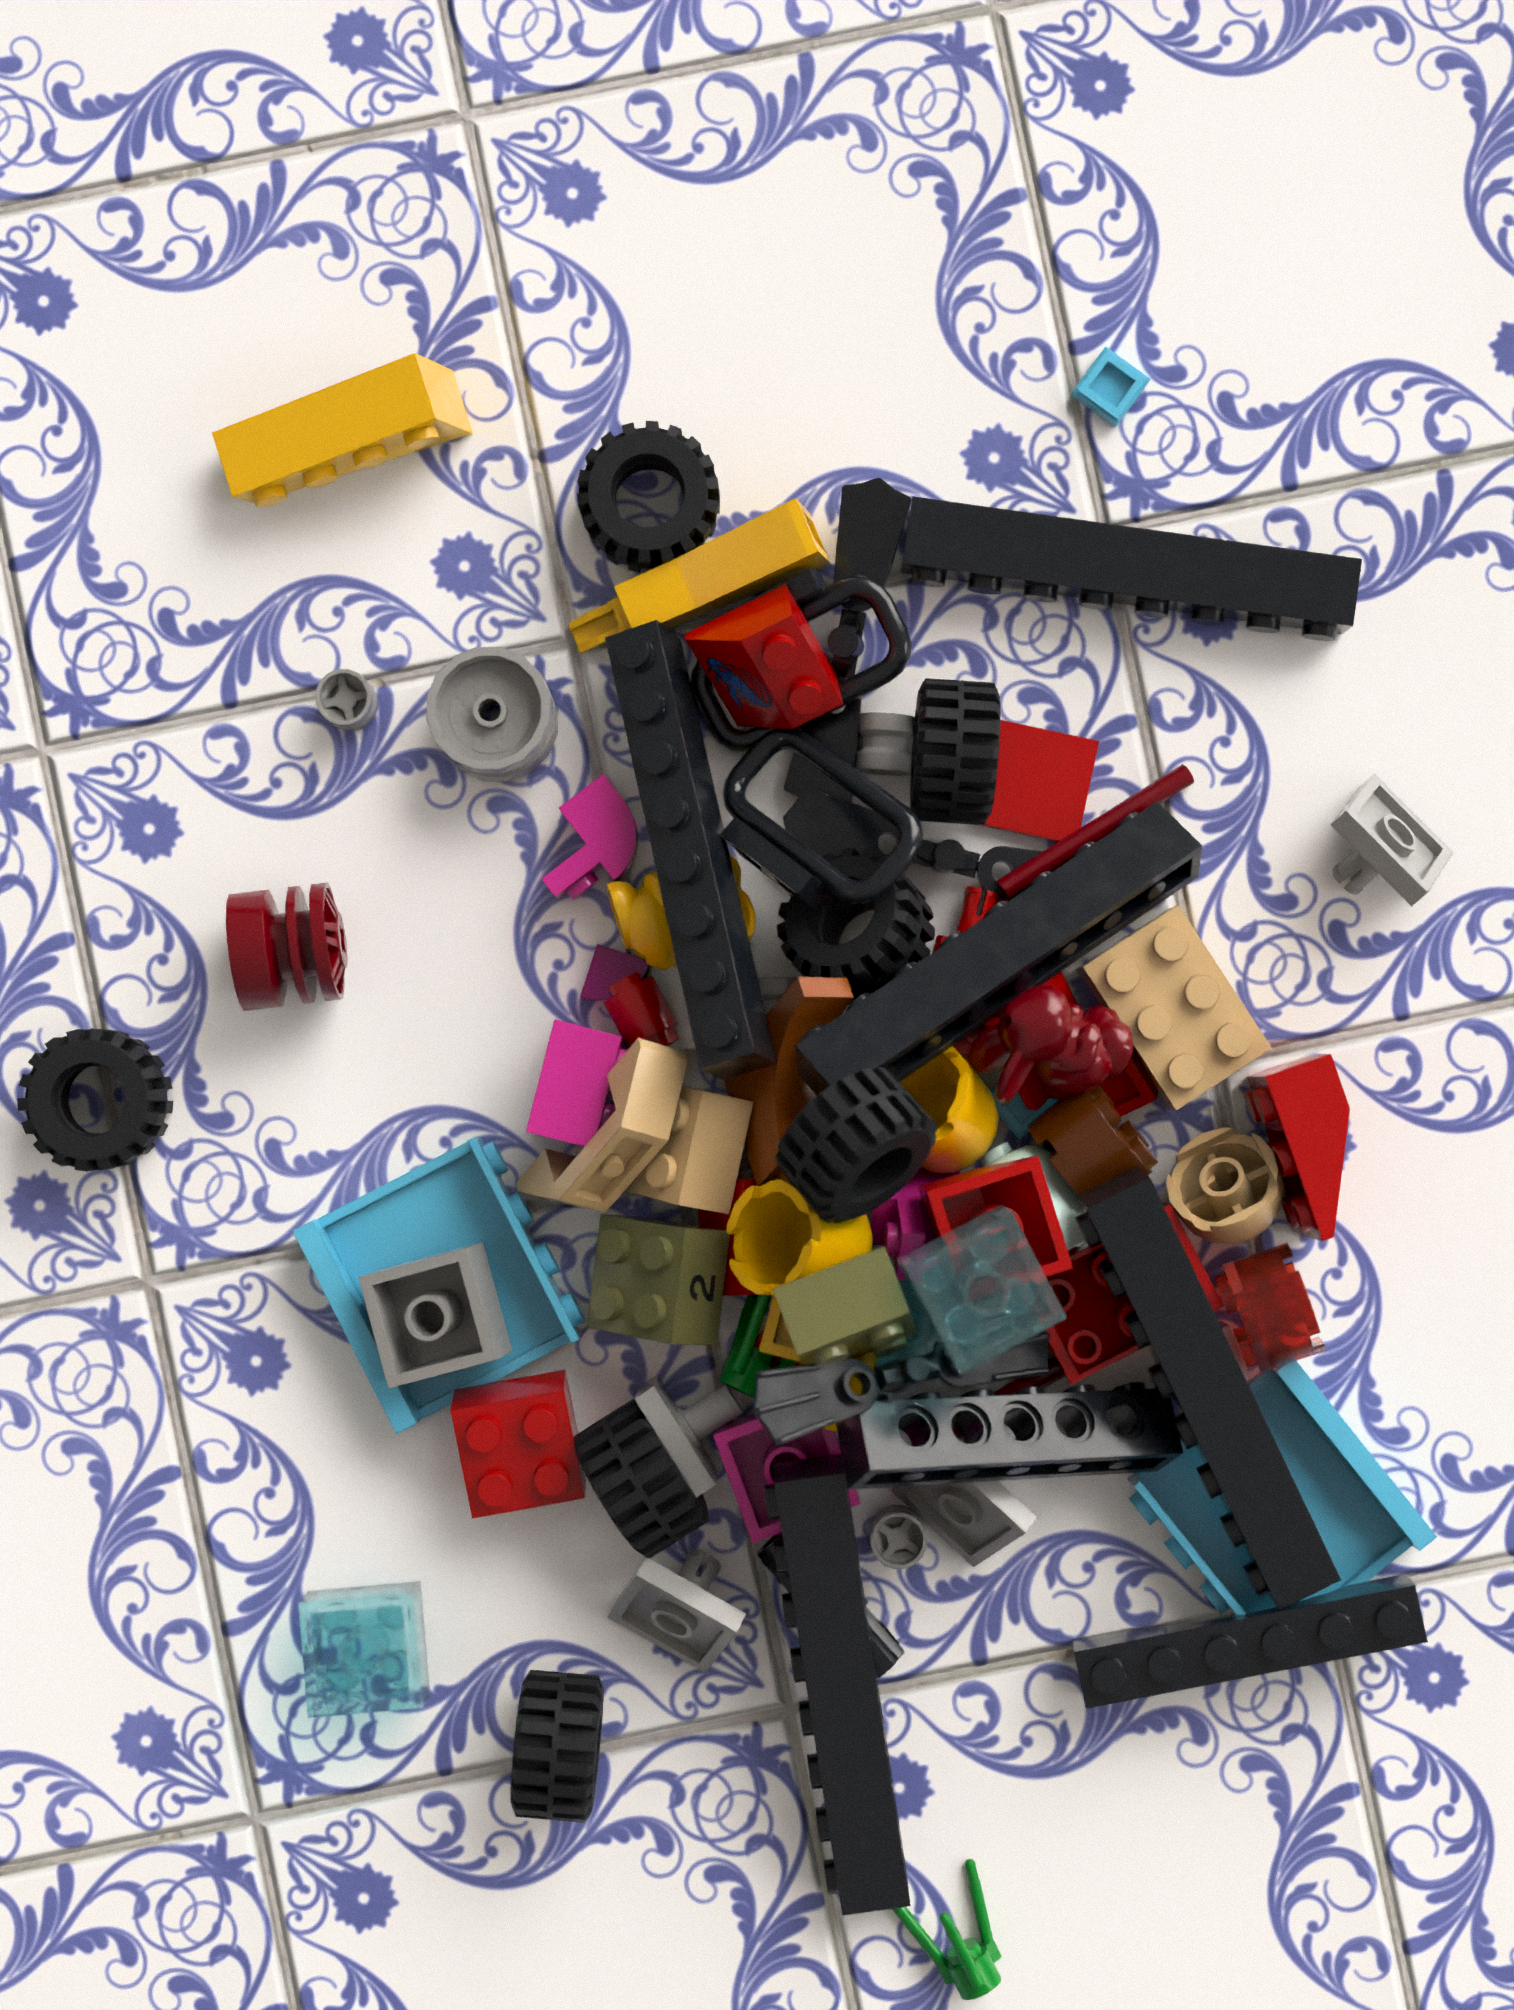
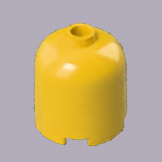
(959, 1107)
(785, 1239)

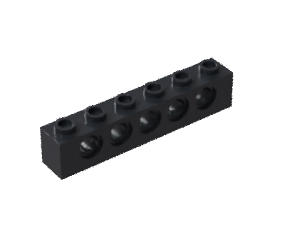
(880, 1458)

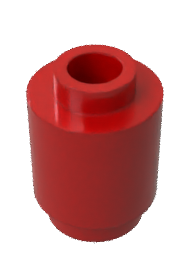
(641, 1011)

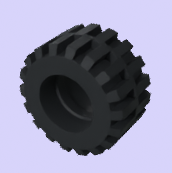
(639, 451)
(955, 751)
(886, 945)
(48, 1099)
(856, 1145)
(638, 1481)
(557, 1746)

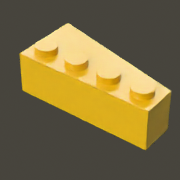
(342, 430)

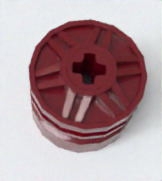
(285, 946)

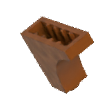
(777, 1089)

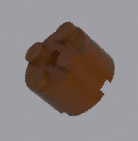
(1088, 1140)

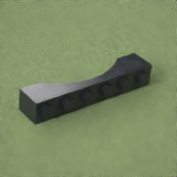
(1191, 1655)

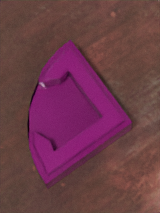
(606, 969)

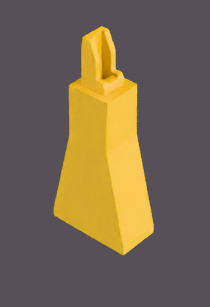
(710, 576)

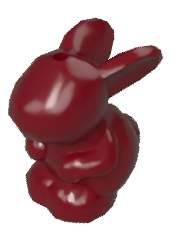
(1064, 1044)

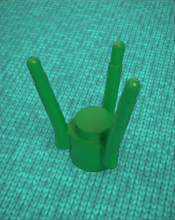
(744, 1358)
(968, 1962)

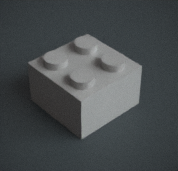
(435, 1315)

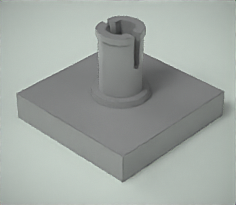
(1388, 843)
(684, 1430)
(970, 1516)
(679, 1610)

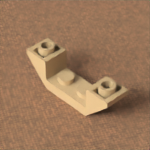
(645, 1097)

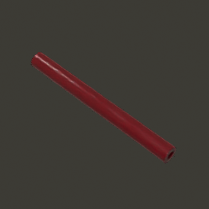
(1063, 851)

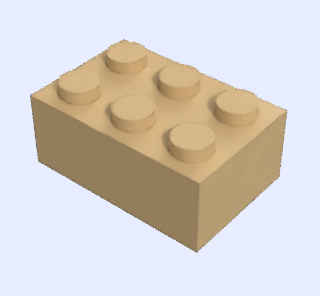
(1178, 1006)

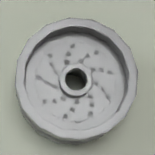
(513, 741)

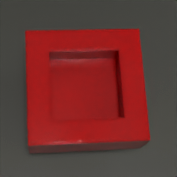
(1130, 1088)

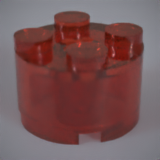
(1271, 1308)

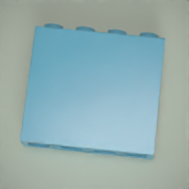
(429, 1212)
(1345, 1489)

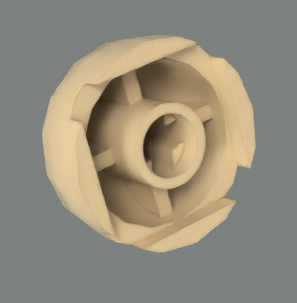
(1226, 1186)

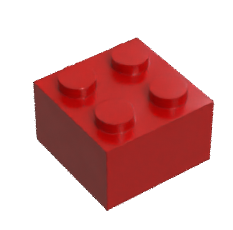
(518, 1443)

